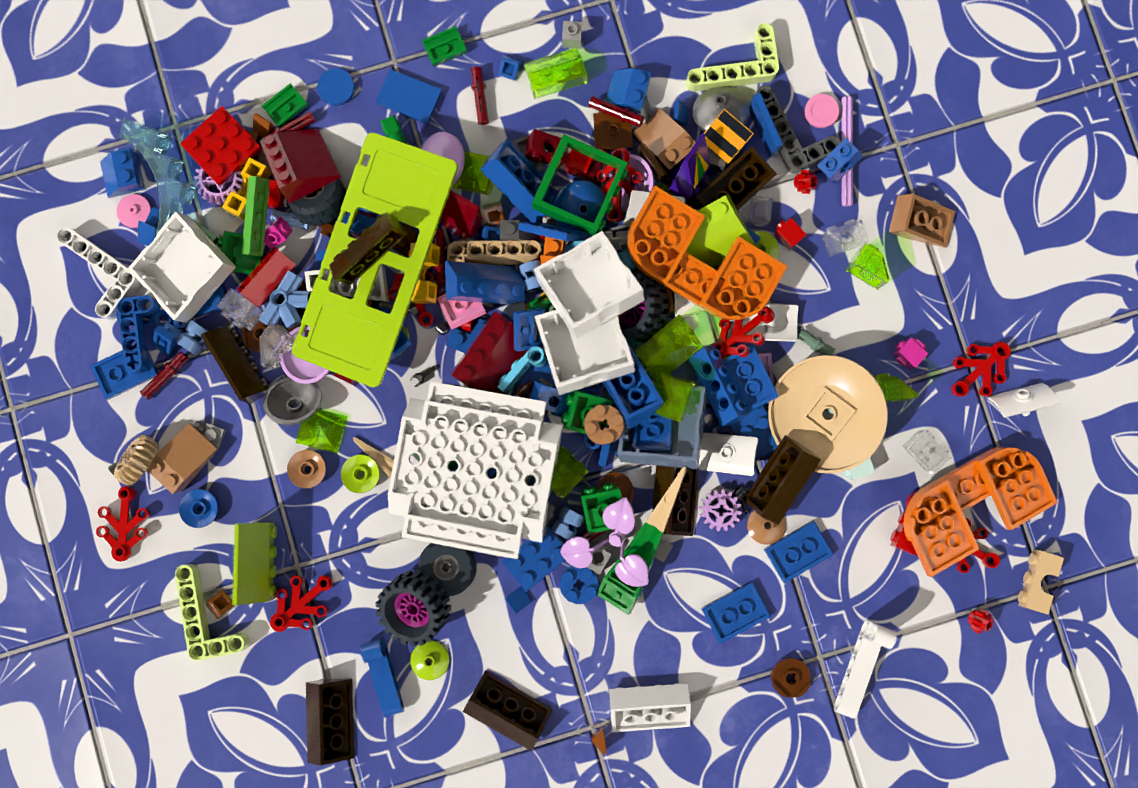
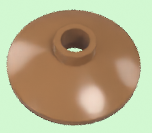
(297, 465)
(760, 534)

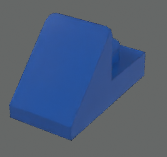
(148, 230)
(165, 338)

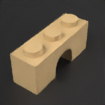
(1032, 595)

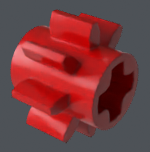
(805, 181)
(980, 620)

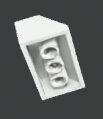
(650, 707)

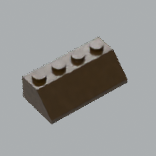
(739, 180)
(367, 249)
(236, 364)
(781, 480)
(683, 512)
(508, 710)
(329, 721)

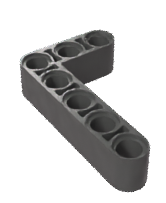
(788, 136)

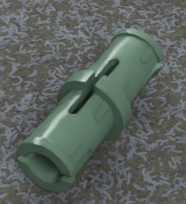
(815, 343)

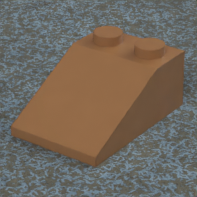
(665, 140)
(921, 220)
(182, 459)

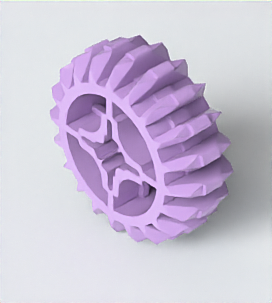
(206, 181)

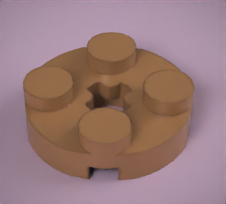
(602, 413)

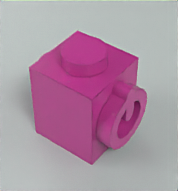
(277, 232)
(910, 353)

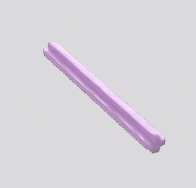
(847, 132)

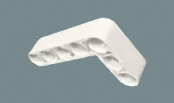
(105, 265)
(861, 666)

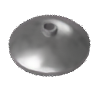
(708, 106)
(286, 395)

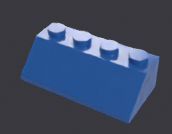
(516, 178)
(483, 283)
(634, 394)

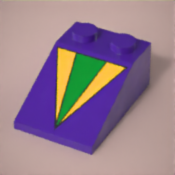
(692, 171)

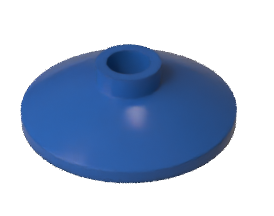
(189, 508)

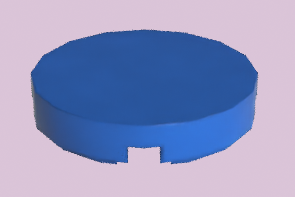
(335, 87)

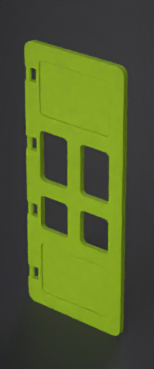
(345, 331)

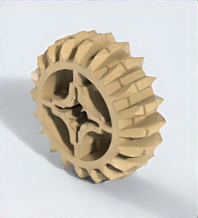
(135, 460)

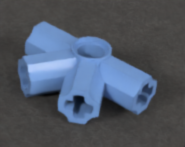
(293, 300)

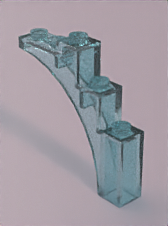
(166, 168)

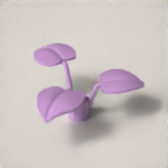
(621, 518)

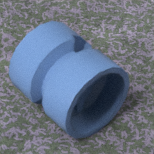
(527, 272)
(187, 340)
(567, 523)

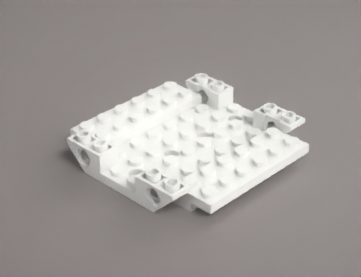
(466, 505)

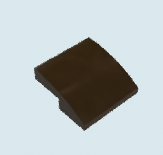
(658, 171)

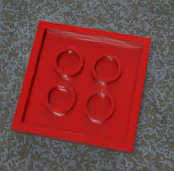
(220, 146)

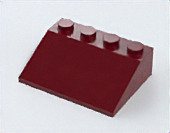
(299, 162)
(461, 216)
(488, 356)

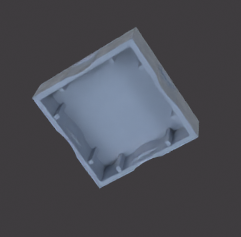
(685, 438)

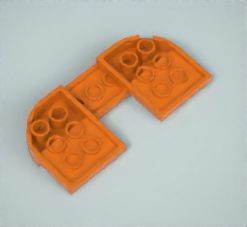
(658, 250)
(936, 516)

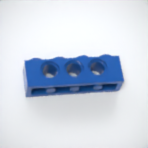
(719, 385)

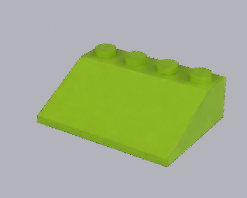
(718, 232)
(254, 562)

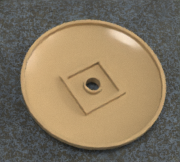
(852, 395)

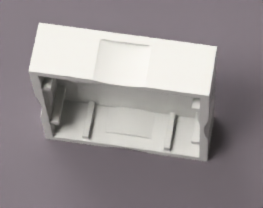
(181, 267)
(589, 285)
(584, 360)

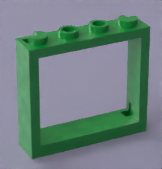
(564, 216)

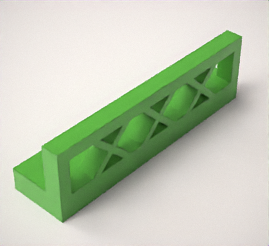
(255, 216)

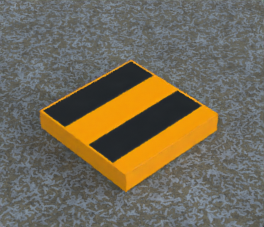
(726, 136)

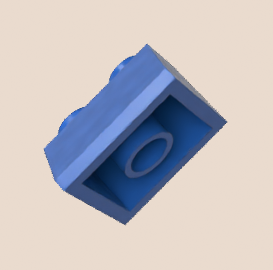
(629, 89)
(122, 173)

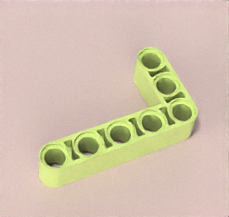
(739, 69)
(200, 620)

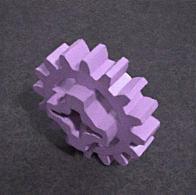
(720, 501)

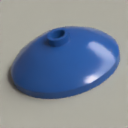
(575, 195)

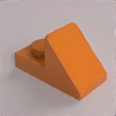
(552, 248)

